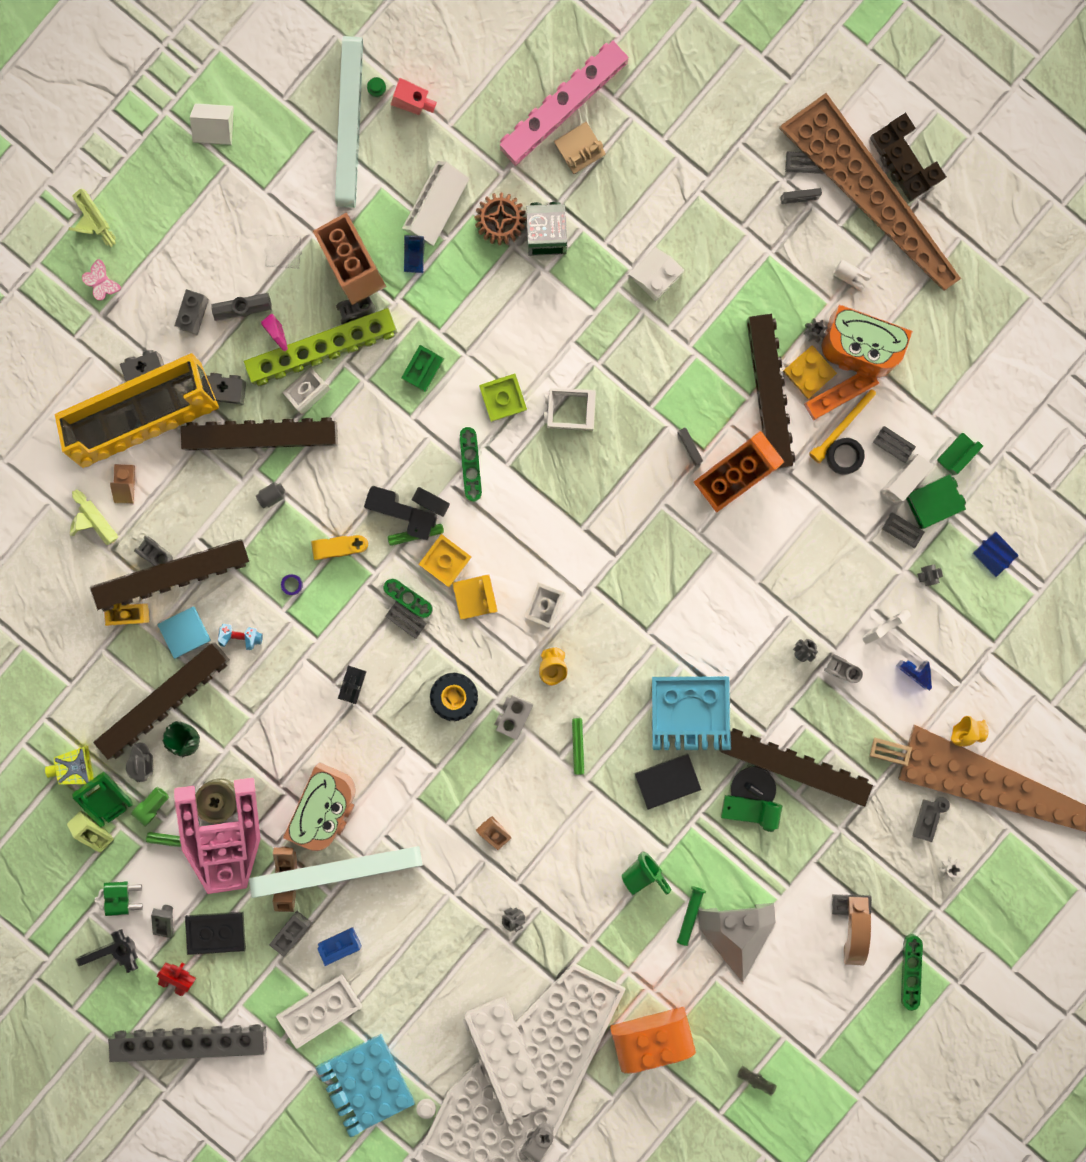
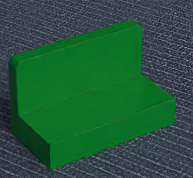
(959, 454)

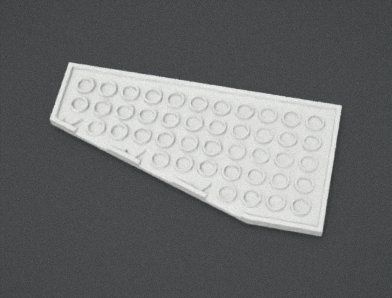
(561, 1041)

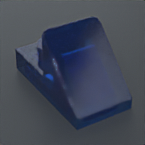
(414, 253)
(921, 676)

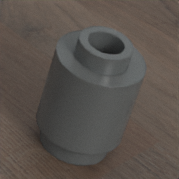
(271, 495)

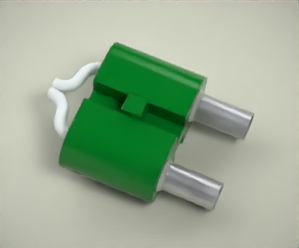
(117, 898)

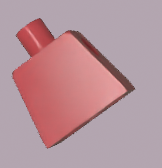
(405, 95)

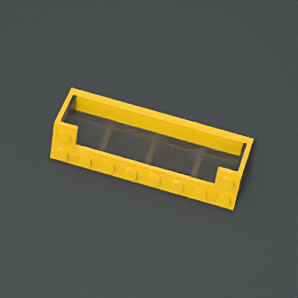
(135, 411)

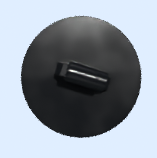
(754, 784)

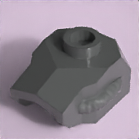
(140, 763)

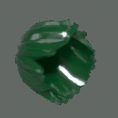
(181, 739)

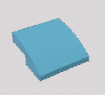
(184, 632)

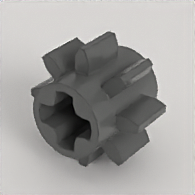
(813, 335)
(930, 575)
(805, 650)
(513, 919)

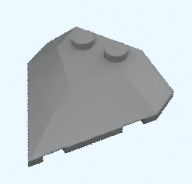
(738, 934)

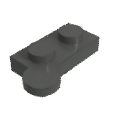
(929, 818)

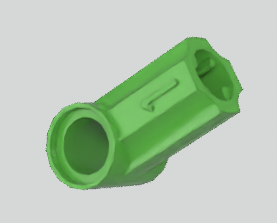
(147, 809)

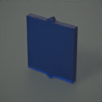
(995, 554)

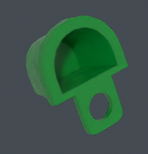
(643, 873)

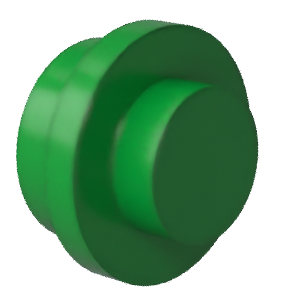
(376, 87)

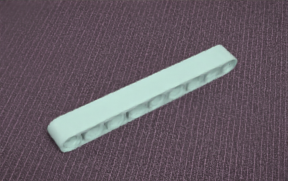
(349, 122)
(335, 872)

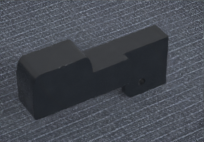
(387, 503)

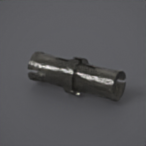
(756, 1080)

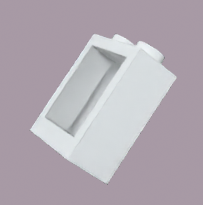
(549, 399)
(906, 479)

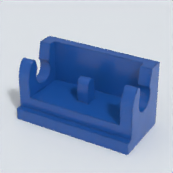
(339, 946)

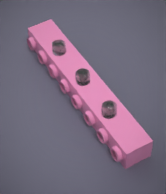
(563, 103)

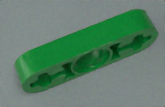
(399, 585)

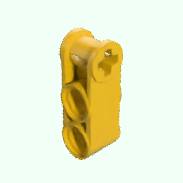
(337, 546)

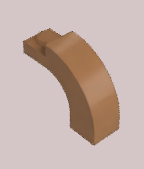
(285, 860)
(859, 932)

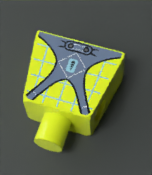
(72, 767)

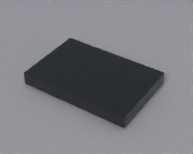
(667, 781)
(215, 933)

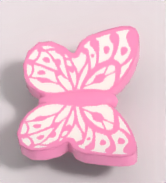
(100, 281)

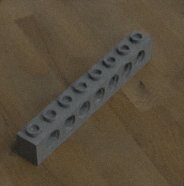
(141, 1052)

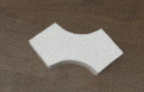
(891, 623)

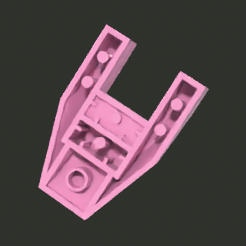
(220, 852)

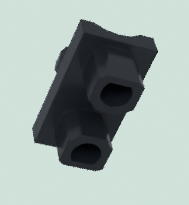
(352, 684)

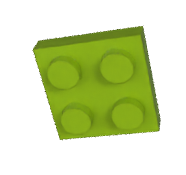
(503, 397)

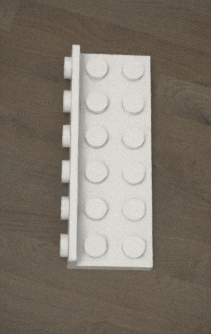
(505, 1059)

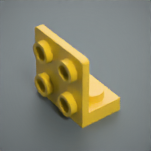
(475, 596)

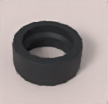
(859, 453)
(431, 501)

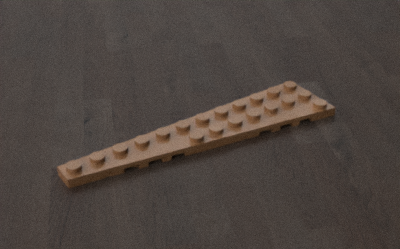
(842, 156)
(963, 773)

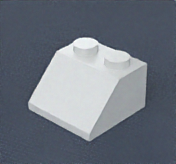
(656, 273)

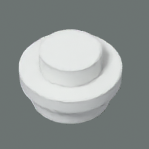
(426, 1108)

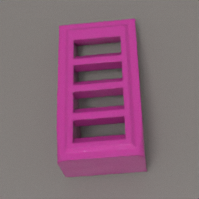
(275, 330)

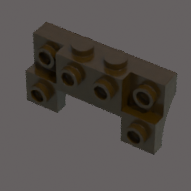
(901, 160)

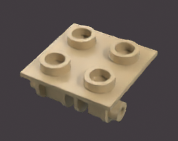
(580, 147)

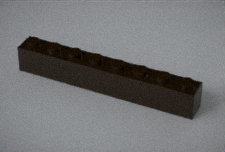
(769, 386)
(259, 435)
(169, 574)
(162, 700)
(798, 768)

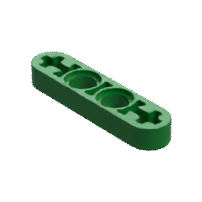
(468, 464)
(908, 972)

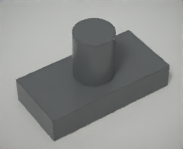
(162, 921)

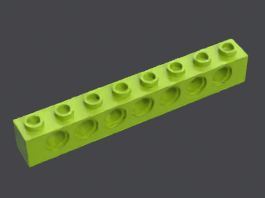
(255, 364)

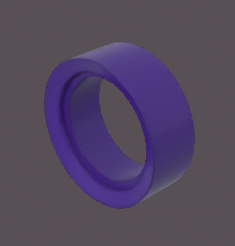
(299, 581)

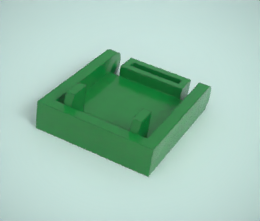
(104, 801)

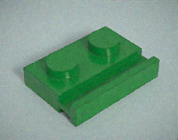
(422, 368)

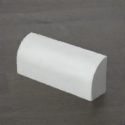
(436, 202)

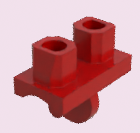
(176, 976)

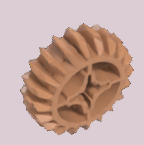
(501, 202)

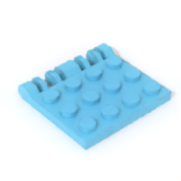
(691, 709)
(368, 1083)

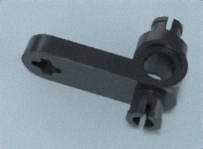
(126, 959)

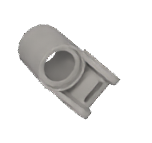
(840, 668)
(537, 1145)

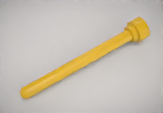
(818, 453)

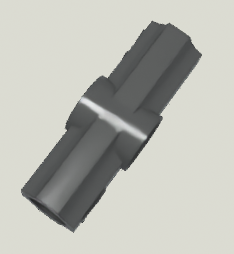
(229, 309)

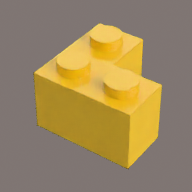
(127, 614)

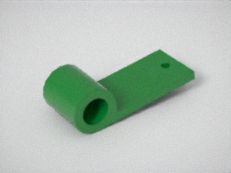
(752, 810)

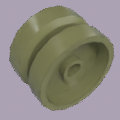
(206, 802)

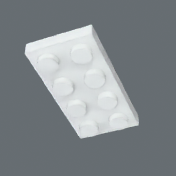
(319, 1011)

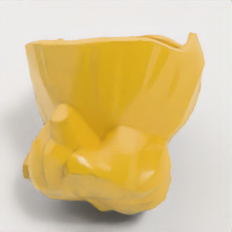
(553, 667)
(969, 731)

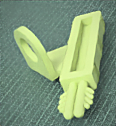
(92, 218)
(91, 518)

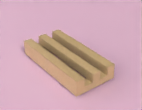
(874, 747)

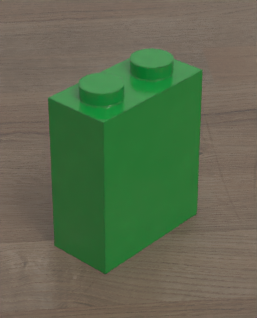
(936, 501)

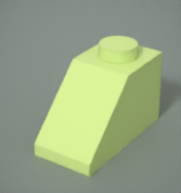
(89, 832)

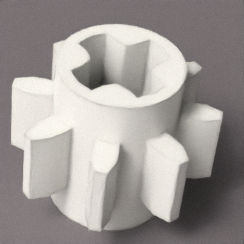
(948, 865)

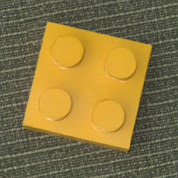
(809, 372)
(445, 560)

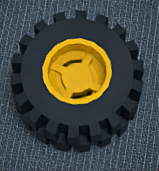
(453, 696)

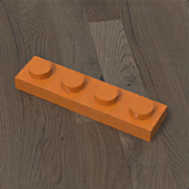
(839, 395)

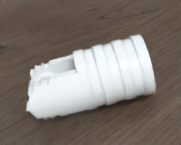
(848, 272)

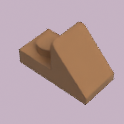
(124, 484)
(493, 833)

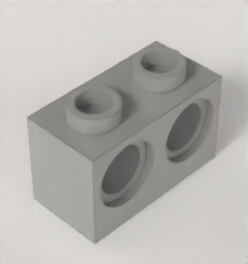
(518, 718)

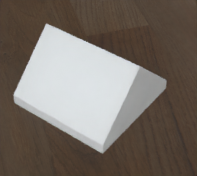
(212, 124)
(306, 390)
(545, 605)

